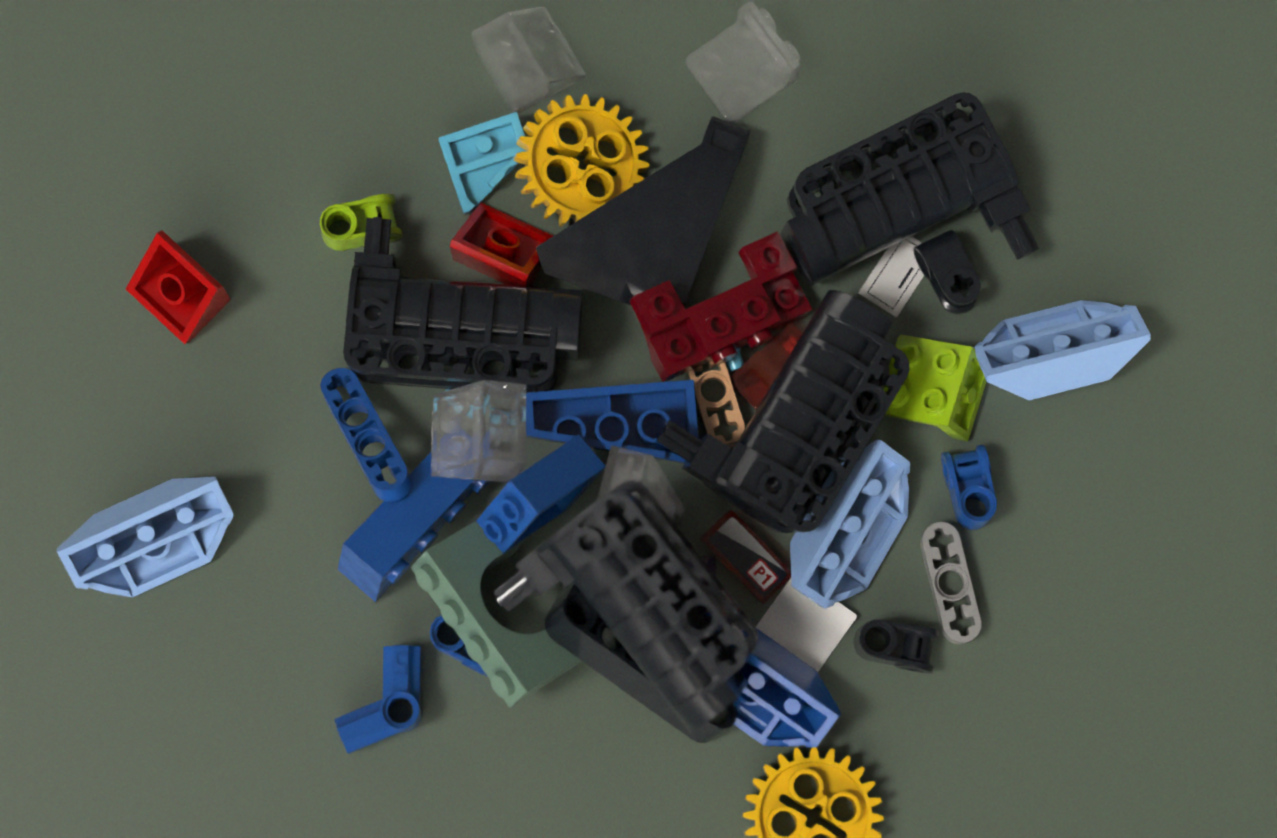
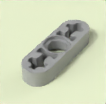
(931, 555)

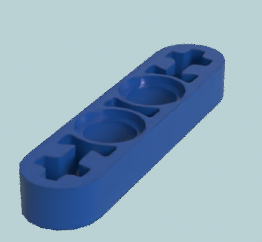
(368, 432)

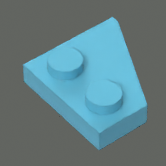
(481, 157)

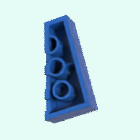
(614, 415)
(401, 529)

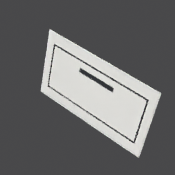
(894, 277)

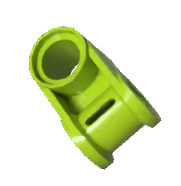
(356, 214)

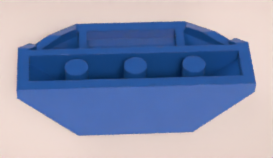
(783, 697)

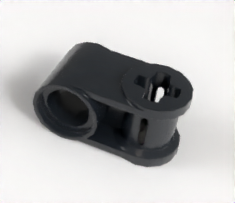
(946, 265)
(900, 645)

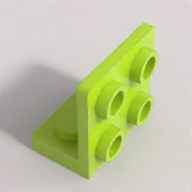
(940, 387)

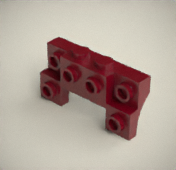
(716, 327)

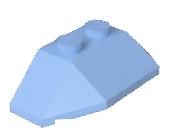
(1061, 347)
(856, 531)
(148, 537)

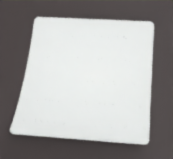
(805, 626)

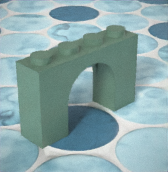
(512, 660)

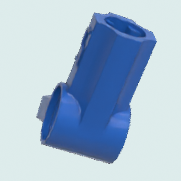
(374, 721)

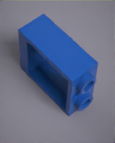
(540, 493)

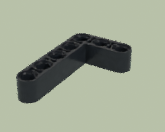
(586, 641)

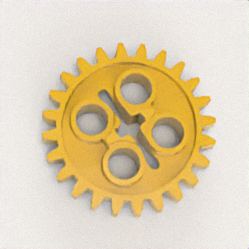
(591, 126)
(832, 782)

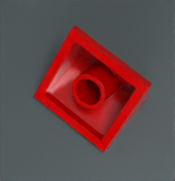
(499, 246)
(176, 288)

